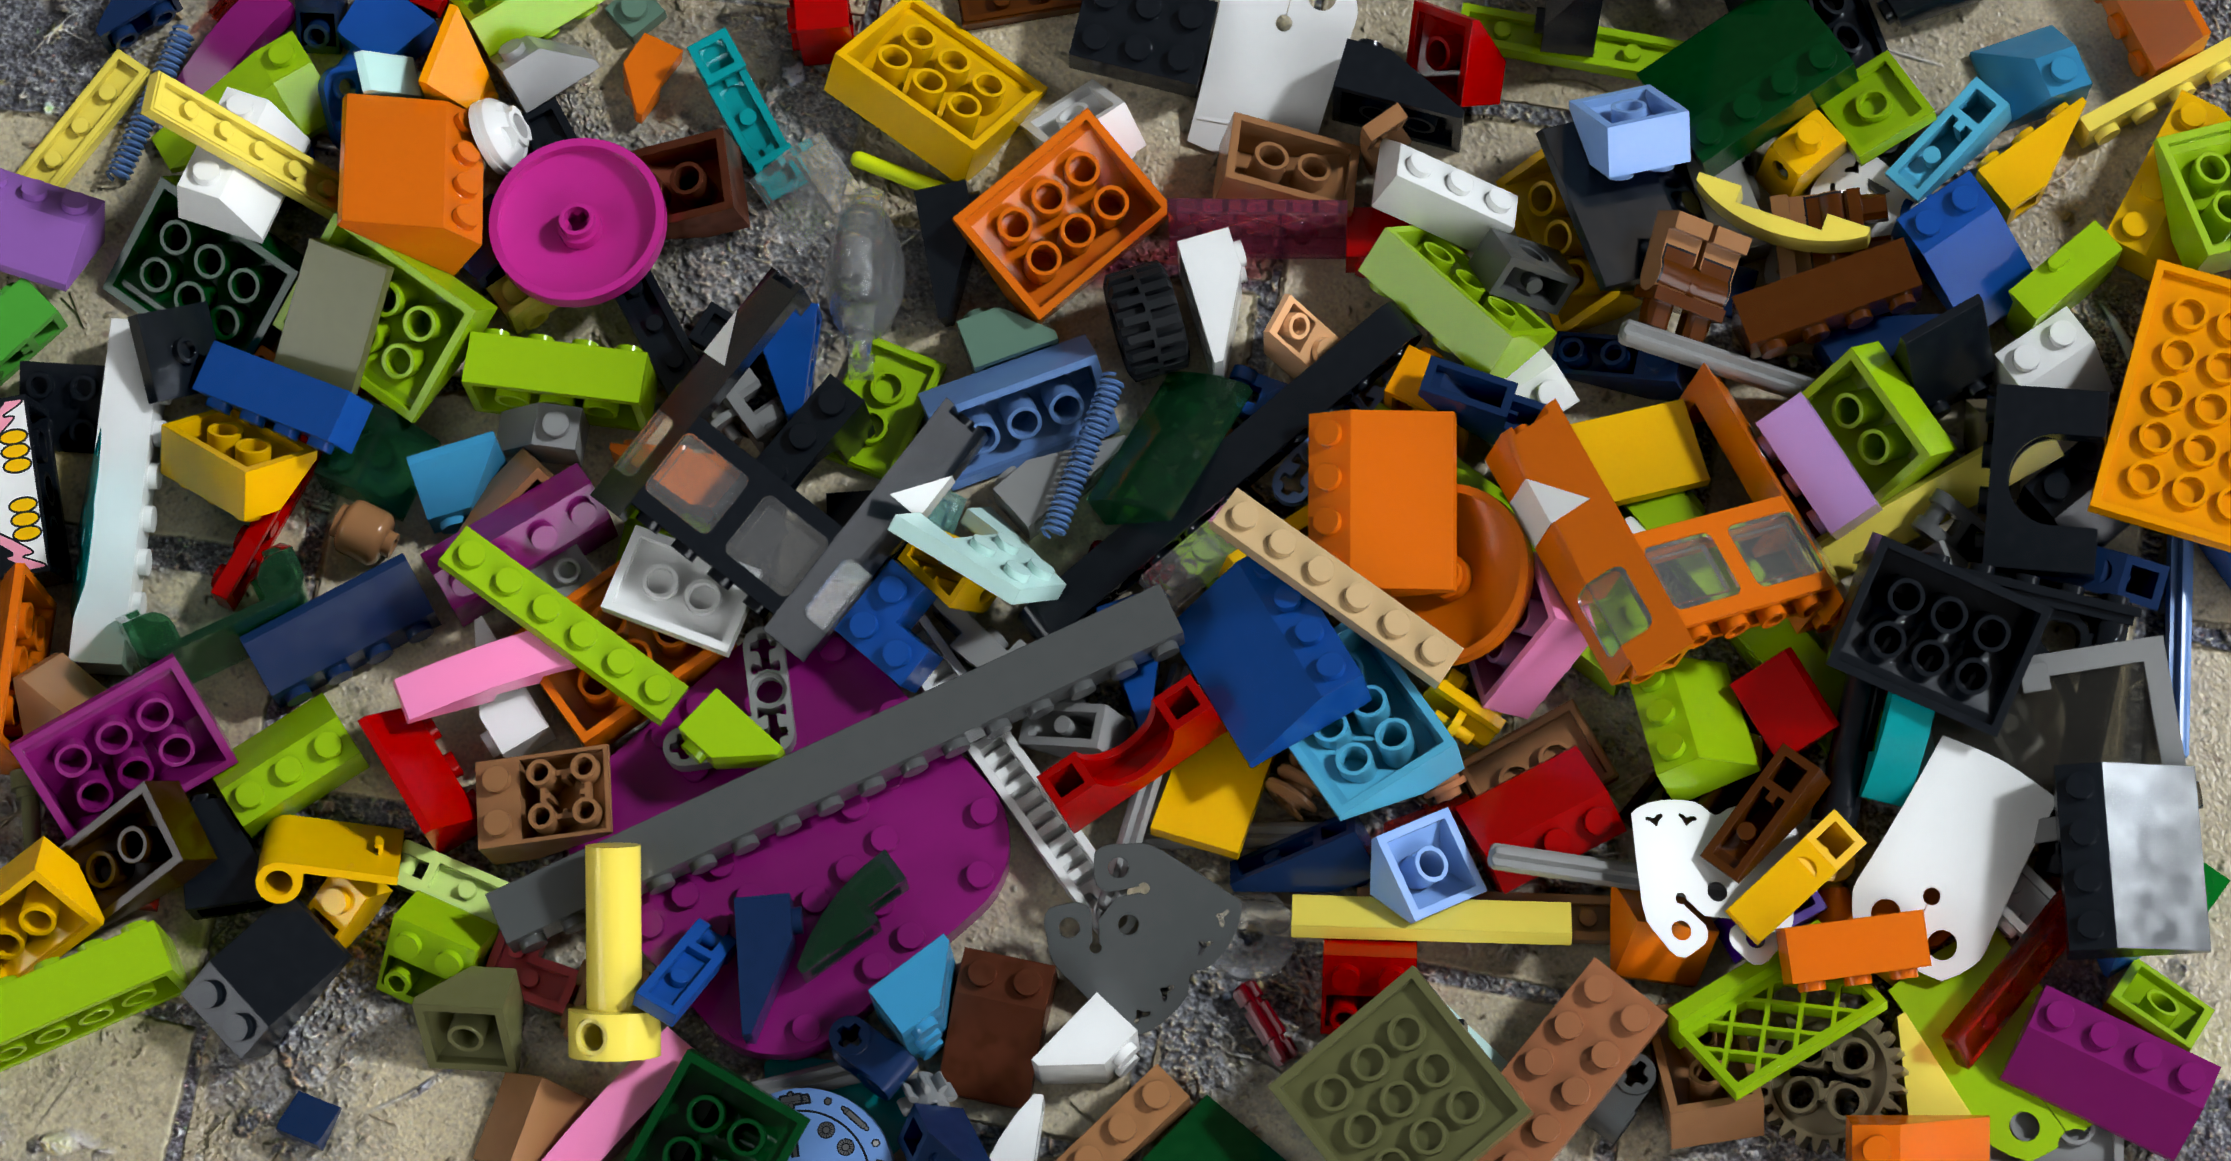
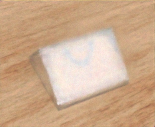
(807, 190)

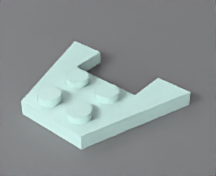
(991, 558)

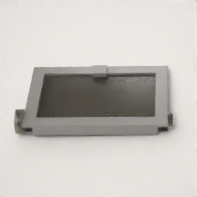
(2082, 708)

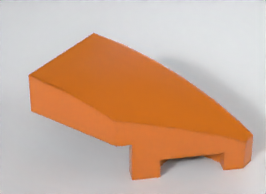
(647, 71)

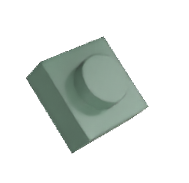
(635, 16)

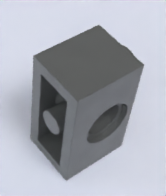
(1523, 271)

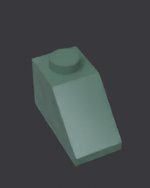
(1000, 336)

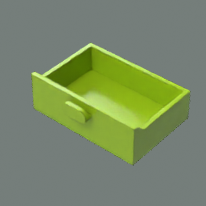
(2063, 279)

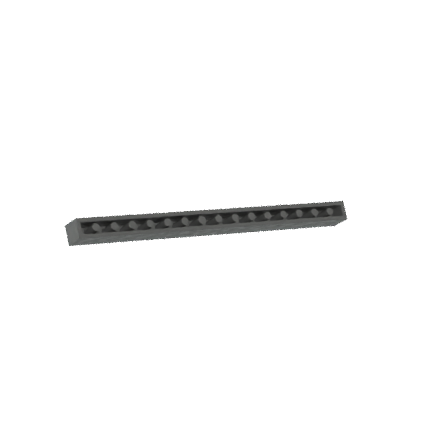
(854, 762)

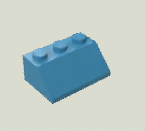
(918, 999)

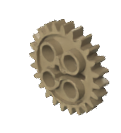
(1822, 1118)

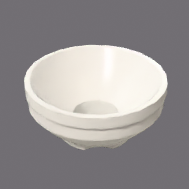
(499, 133)

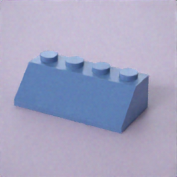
(1025, 406)

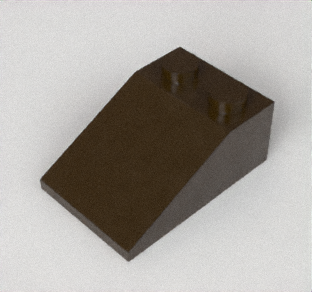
(141, 848)

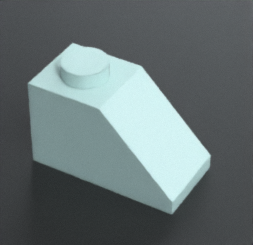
(388, 75)

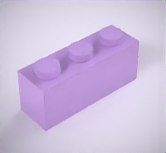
(1816, 467)

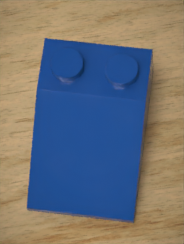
(1964, 247)

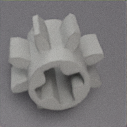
(926, 1089)

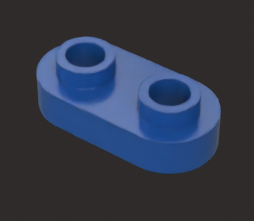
(332, 97)

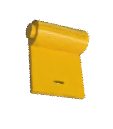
(324, 848)

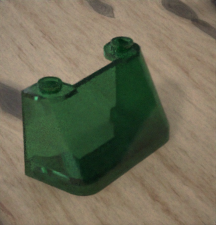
(217, 646)

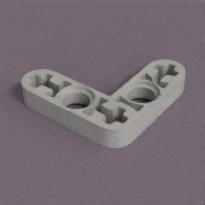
(752, 662)

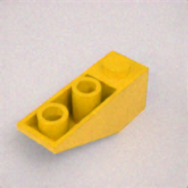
(2023, 171)
(1795, 877)
(348, 906)

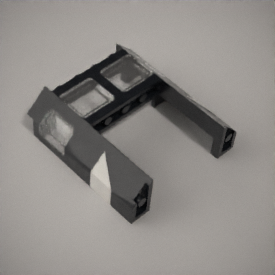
(750, 520)

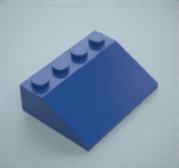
(1268, 661)

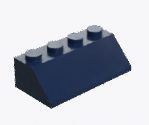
(341, 632)

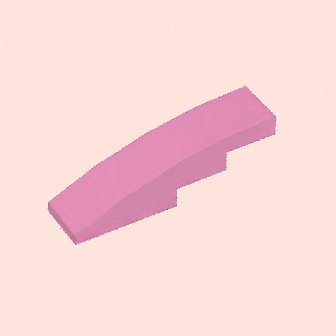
(477, 676)
(621, 1107)

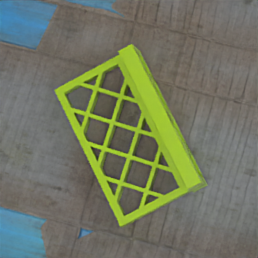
(1747, 989)

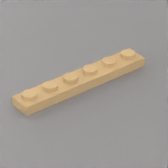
(1336, 588)

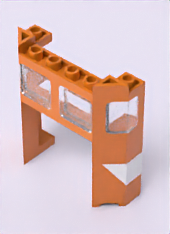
(1678, 584)

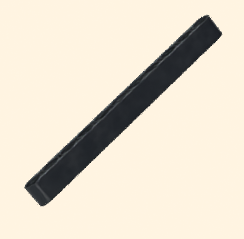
(1237, 462)

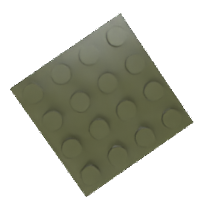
(1401, 1084)

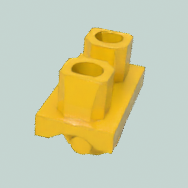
(1462, 713)

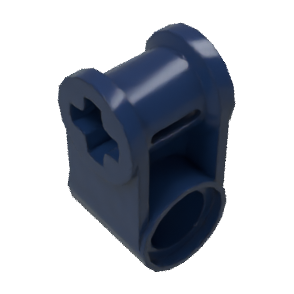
(876, 1061)

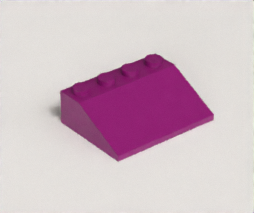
(129, 734)

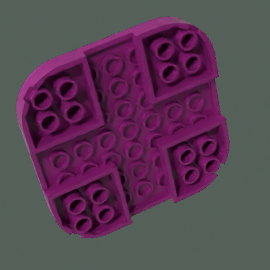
(936, 826)

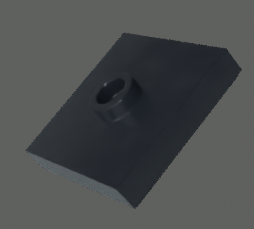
(172, 349)

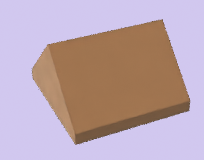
(52, 690)
(528, 1118)

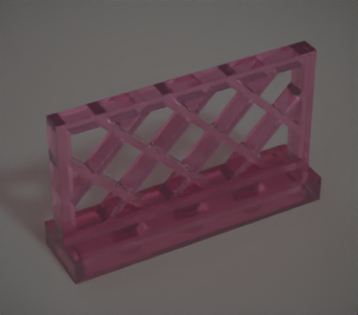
(1265, 225)

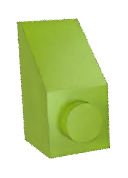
(727, 736)

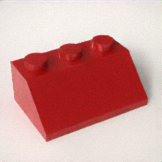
(424, 777)
(1546, 807)

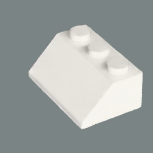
(1439, 196)
(227, 197)

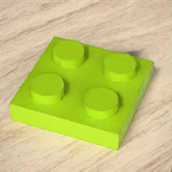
(1878, 109)

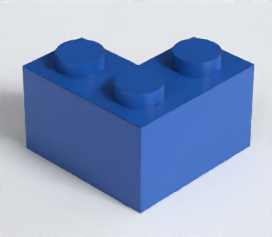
(883, 622)

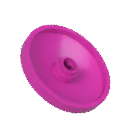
(578, 222)

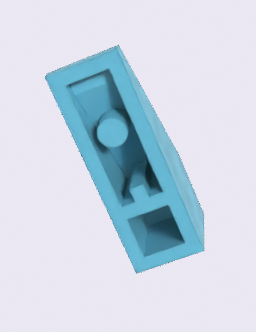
(1951, 140)

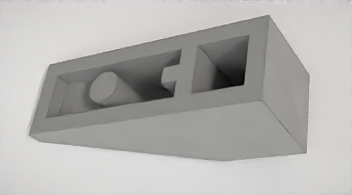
(1029, 489)

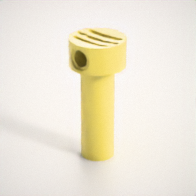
(609, 1023)

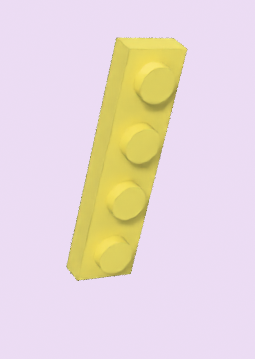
(2144, 100)

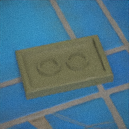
(333, 314)

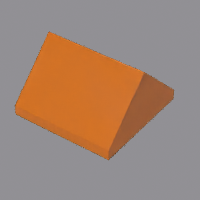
(1642, 955)

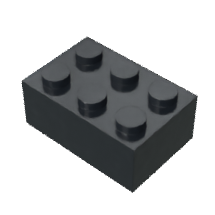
(1145, 41)

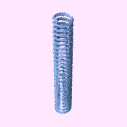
(172, 65)
(1088, 452)

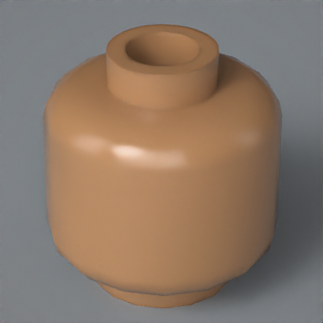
(364, 532)

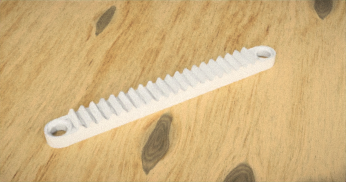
(1015, 783)

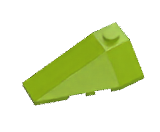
(274, 72)

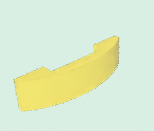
(1835, 236)

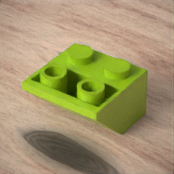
(431, 944)

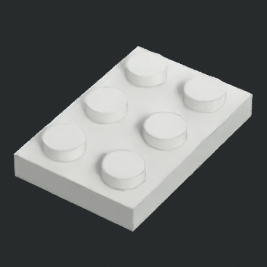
(673, 595)

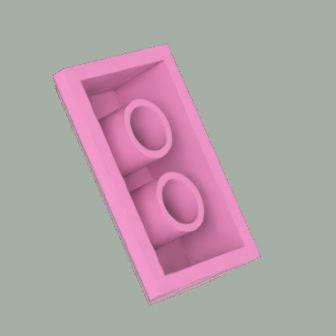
(1534, 655)

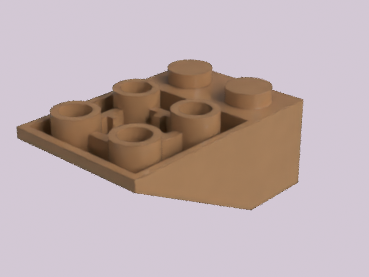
(543, 803)

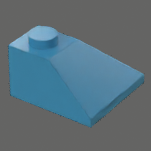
(2033, 73)
(454, 478)

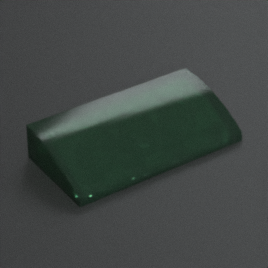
(1168, 448)

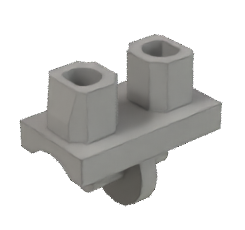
(758, 424)

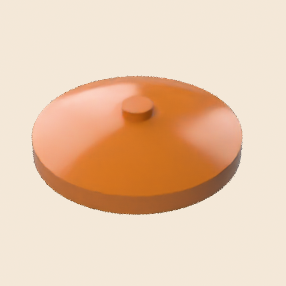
(1492, 577)

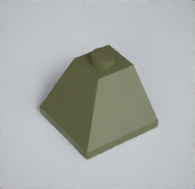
(473, 1021)

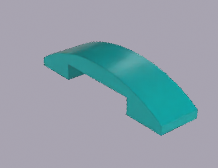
(738, 99)
(1897, 751)

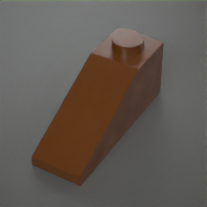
(1766, 813)

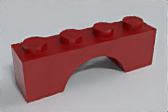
(1175, 728)

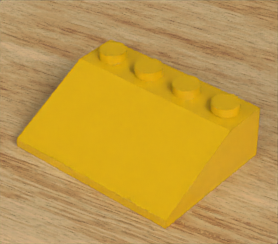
(933, 88)

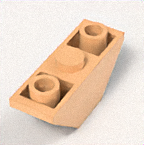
(1296, 337)

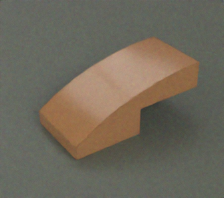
(1387, 126)

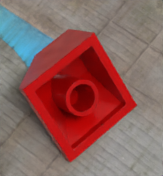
(1455, 55)

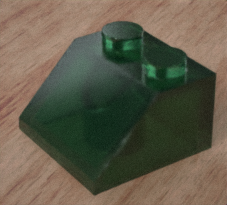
(378, 464)

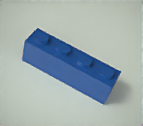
(283, 398)

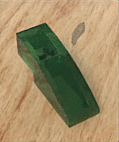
(851, 915)

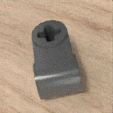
(1622, 1102)

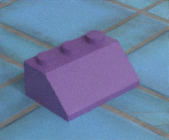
(47, 230)

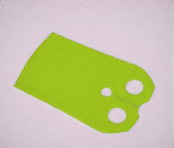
(1935, 1005)

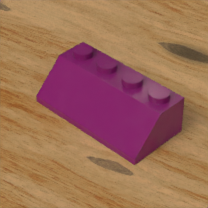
(530, 532)
(2109, 1073)

